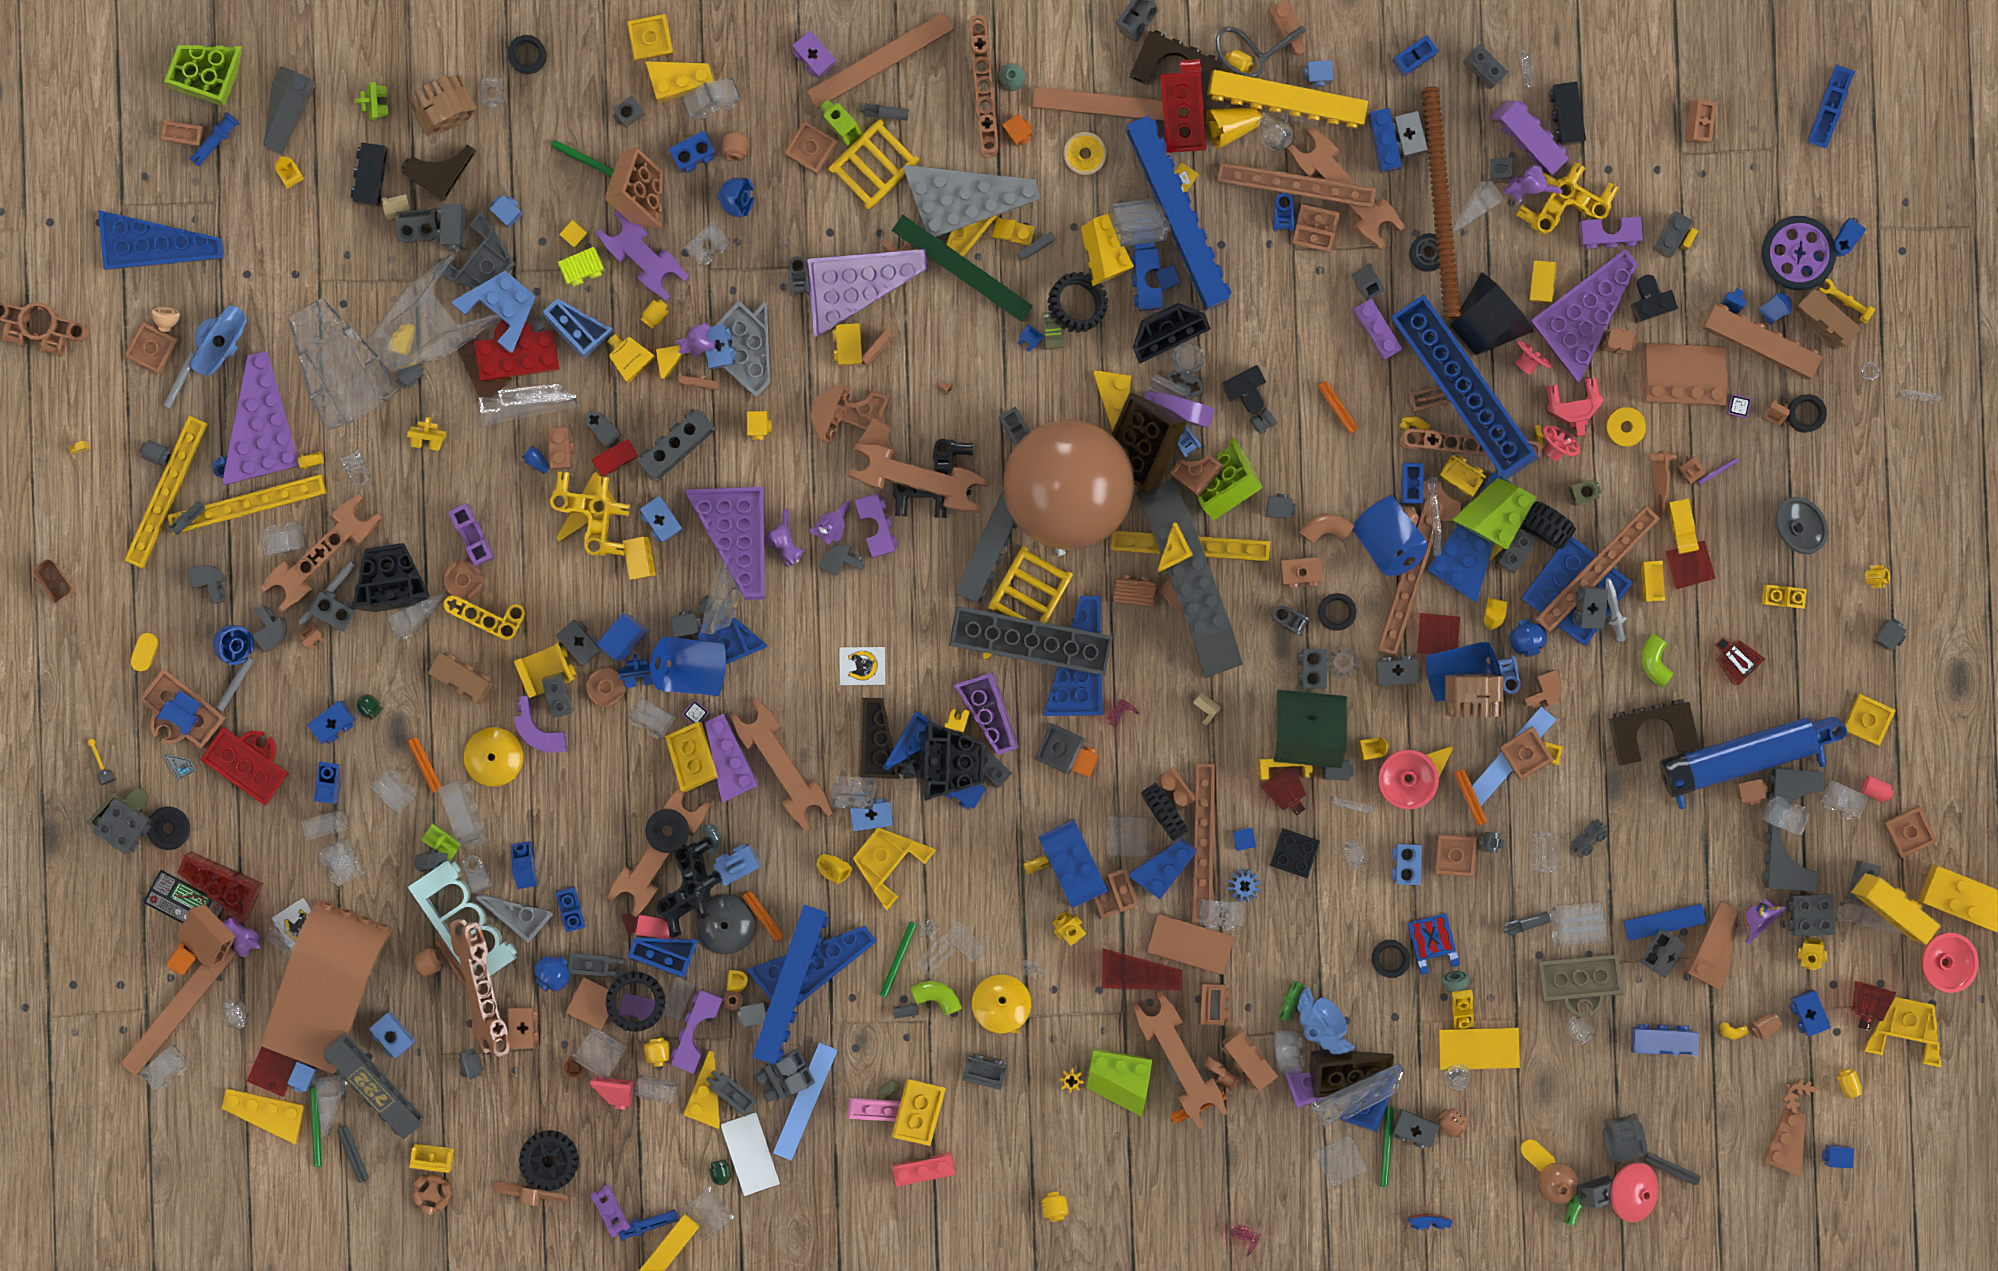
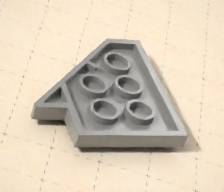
(751, 346)

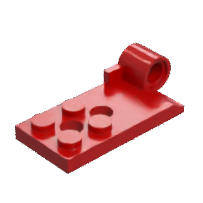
(1180, 91)

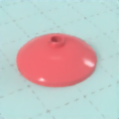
(1403, 793)
(1960, 963)
(1634, 1192)

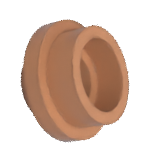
(737, 1005)

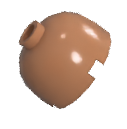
(1558, 1183)

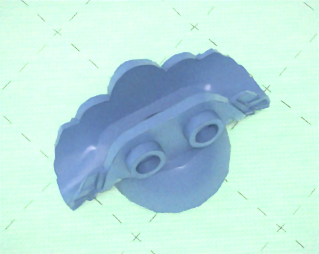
(230, 327)
(1323, 1023)

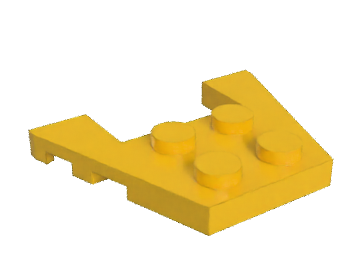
(880, 857)
(1910, 1021)

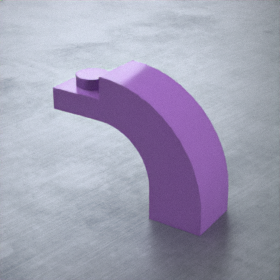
(1191, 411)
(533, 735)

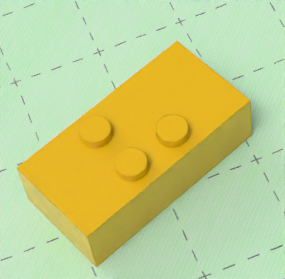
(1961, 897)
(1896, 908)

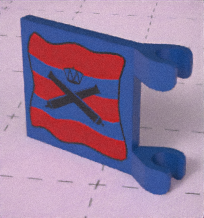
(1432, 939)

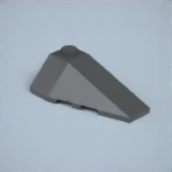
(287, 102)

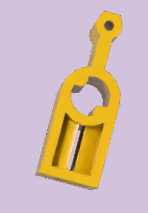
(1683, 525)

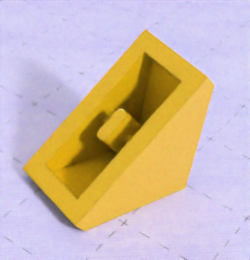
(668, 360)

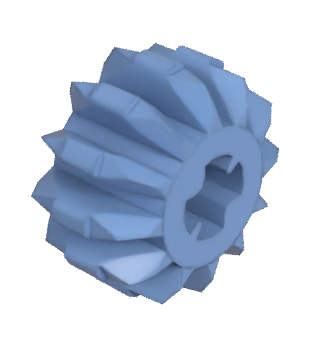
(1251, 885)

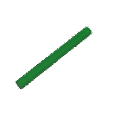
(583, 158)
(898, 959)
(315, 1128)
(1386, 1147)

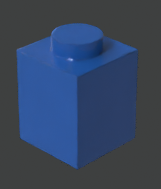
(1838, 1156)

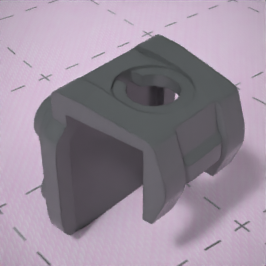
(1624, 1138)

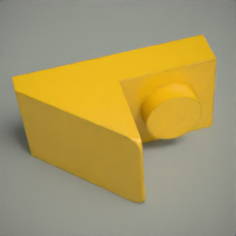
(1013, 232)

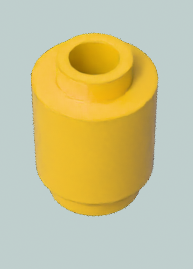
(654, 313)
(1849, 1083)

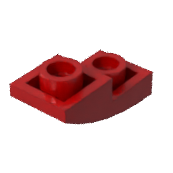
(614, 458)

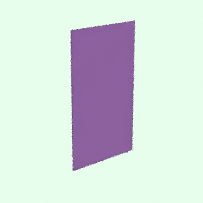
(636, 1006)

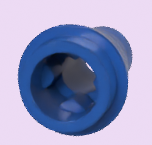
(536, 460)

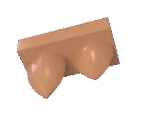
(1175, 788)

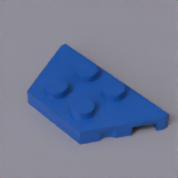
(737, 639)

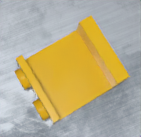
(543, 664)

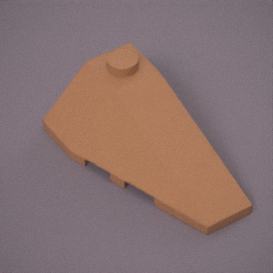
(1714, 951)

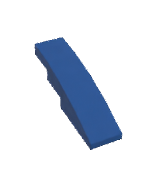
(1830, 106)

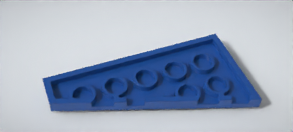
(141, 243)
(1464, 558)
(1074, 690)
(831, 958)

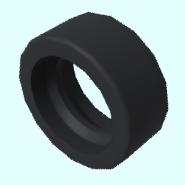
(512, 54)
(1822, 413)
(1322, 611)
(1391, 973)

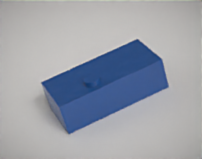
(622, 637)

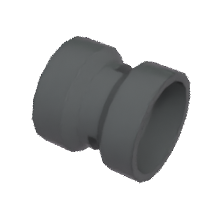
(1263, 421)

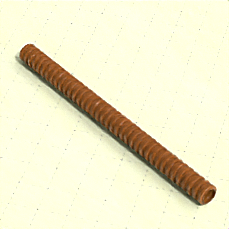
(1441, 203)

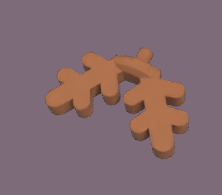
(1799, 1087)

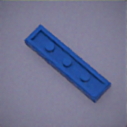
(1667, 920)

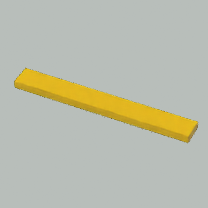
(166, 492)
(256, 502)
(1211, 546)

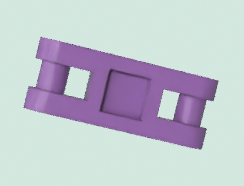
(610, 1210)

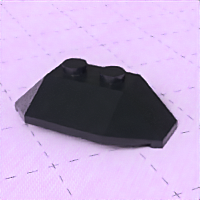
(1167, 330)

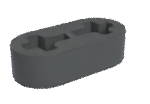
(1188, 379)

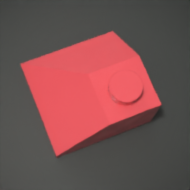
(614, 1091)

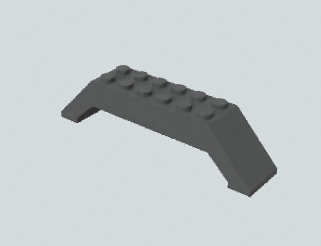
(1192, 581)

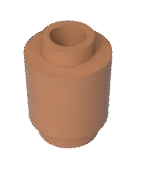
(1766, 1026)

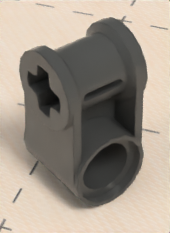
(798, 277)
(605, 430)
(1291, 620)

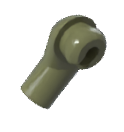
(887, 1089)

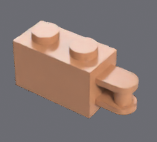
(1285, 23)

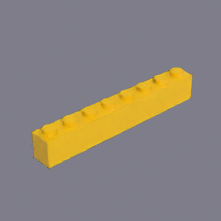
(1287, 98)

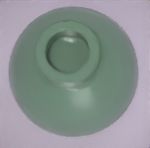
(1011, 77)
(1455, 981)

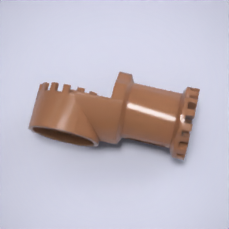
(1224, 1076)

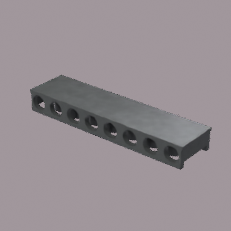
(1030, 640)

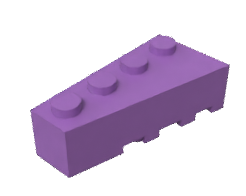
(1530, 135)
(989, 710)
(729, 759)

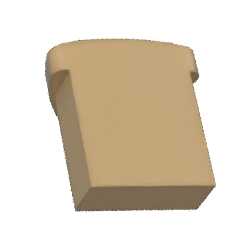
(394, 205)
(1207, 706)

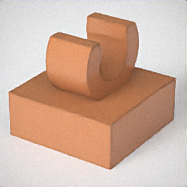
(1776, 413)
(1692, 470)
(310, 635)

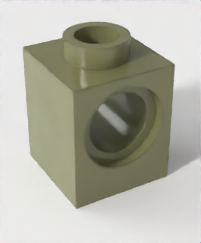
(1578, 498)

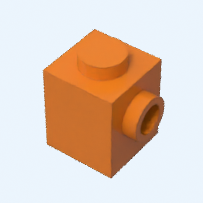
(1018, 130)
(1085, 761)
(180, 959)

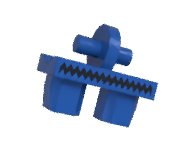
(635, 669)

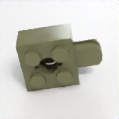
(136, 798)

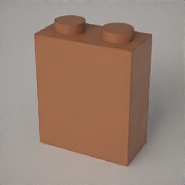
(206, 936)

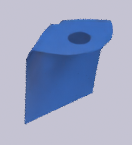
(1385, 531)
(1461, 660)
(694, 667)

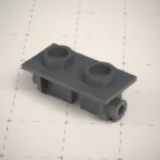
(1595, 834)

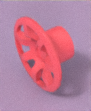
(1529, 361)
(1557, 445)

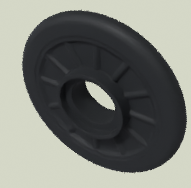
(654, 830)
(180, 832)

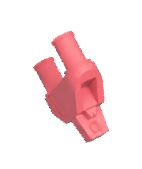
(1576, 412)

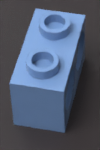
(1412, 864)

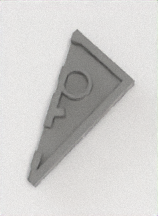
(520, 918)

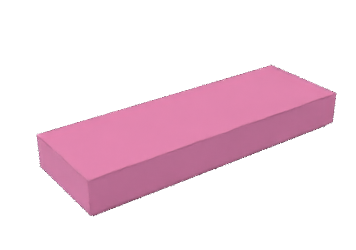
(873, 1109)

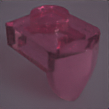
(1115, 714)
(1244, 1233)

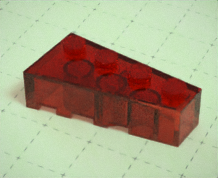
(226, 886)
(1134, 973)

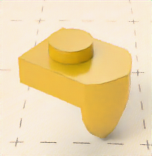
(288, 171)
(1494, 613)
(1372, 748)

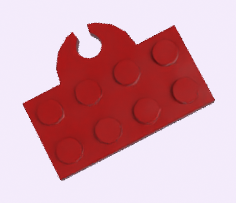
(531, 355)
(246, 763)

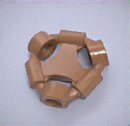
(432, 1193)

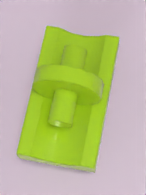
(373, 92)
(441, 841)

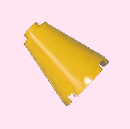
(1230, 124)

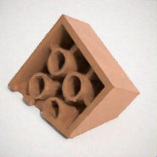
(636, 189)

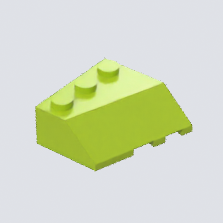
(204, 72)
(1232, 484)
(1497, 512)
(1120, 1078)

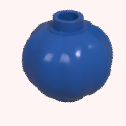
(1528, 638)
(552, 973)

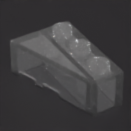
(463, 815)

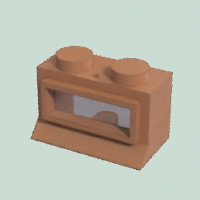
(1213, 1004)

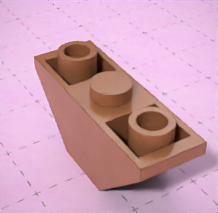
(828, 411)

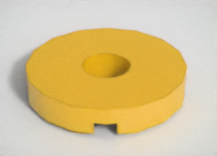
(1637, 423)

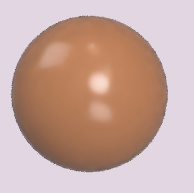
(1068, 484)

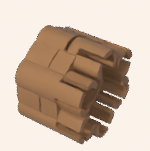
(443, 106)
(1474, 695)

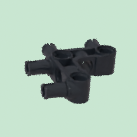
(942, 464)
(694, 888)

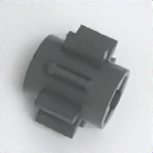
(909, 767)
(1491, 842)

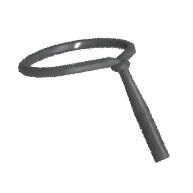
(1263, 57)

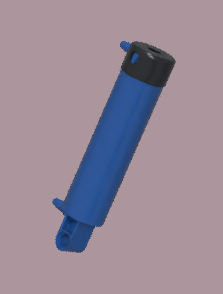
(1748, 755)

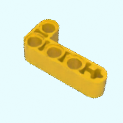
(482, 613)

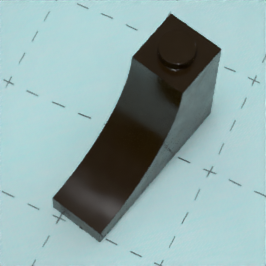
(438, 176)

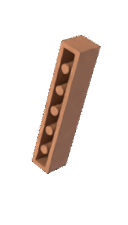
(1762, 342)

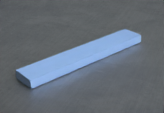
(1500, 768)
(805, 1102)

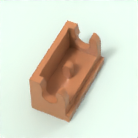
(1700, 121)

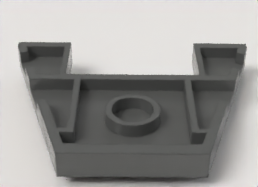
(487, 260)

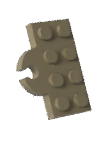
(1581, 982)

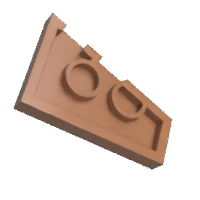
(1788, 1143)

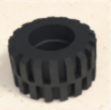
(1549, 525)

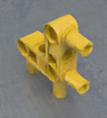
(1577, 198)
(598, 521)

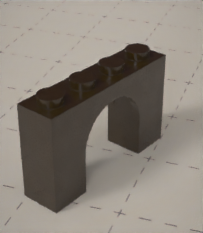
(1158, 47)
(1677, 716)

